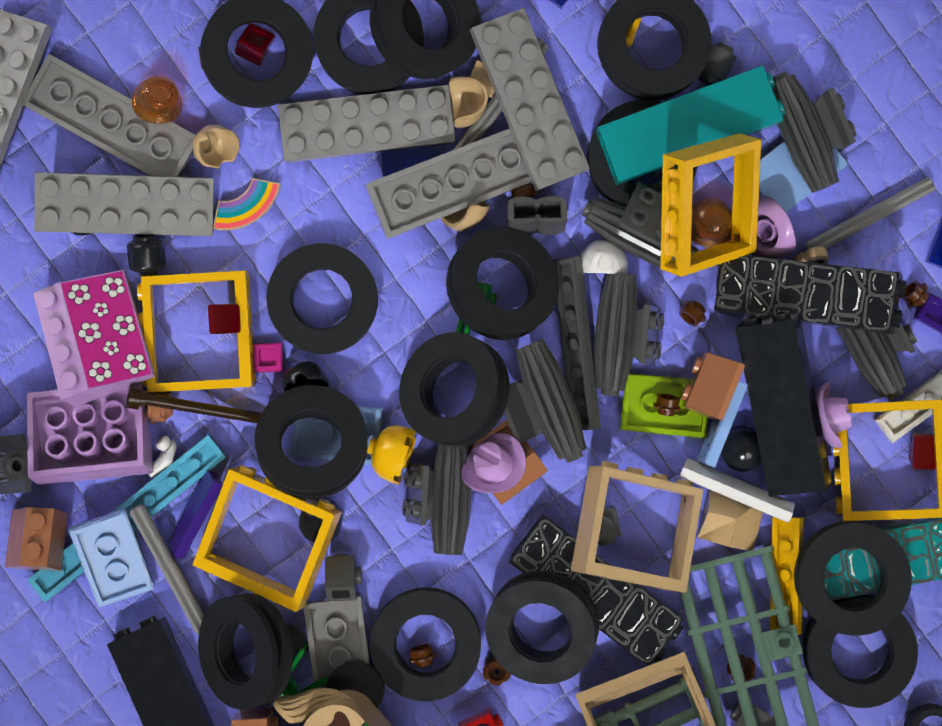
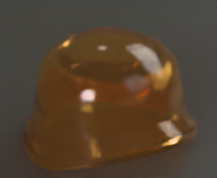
(157, 100)
(711, 222)

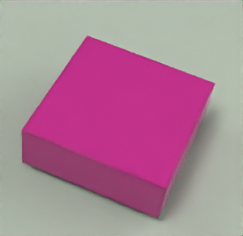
(268, 357)

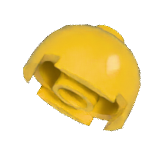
(392, 452)

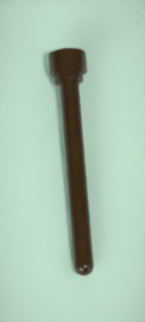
(139, 398)

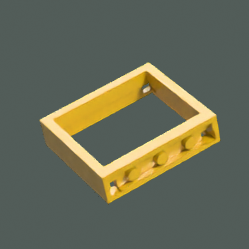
(677, 203)
(245, 336)
(842, 475)
(249, 579)

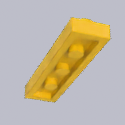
(787, 543)

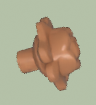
(158, 414)

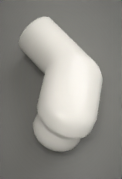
(166, 457)

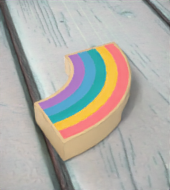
(248, 207)

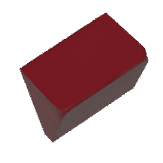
(254, 44)
(224, 318)
(922, 451)

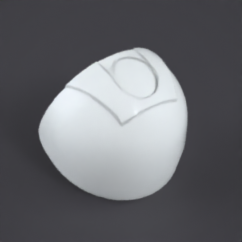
(604, 258)

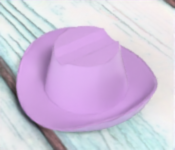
(774, 230)
(832, 415)
(494, 464)

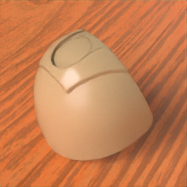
(467, 100)
(466, 218)

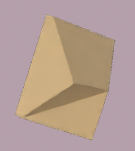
(729, 522)

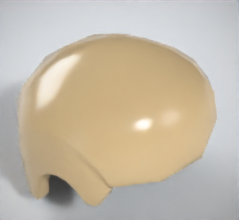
(215, 145)

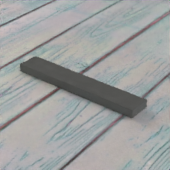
(577, 340)

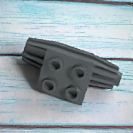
(813, 130)
(631, 227)
(623, 333)
(877, 357)
(544, 403)
(14, 465)
(441, 498)

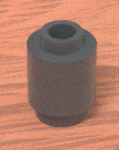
(718, 64)

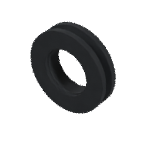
(415, 60)
(342, 70)
(227, 80)
(638, 80)
(597, 162)
(526, 255)
(281, 298)
(488, 400)
(303, 403)
(893, 587)
(271, 643)
(530, 663)
(425, 685)
(866, 692)

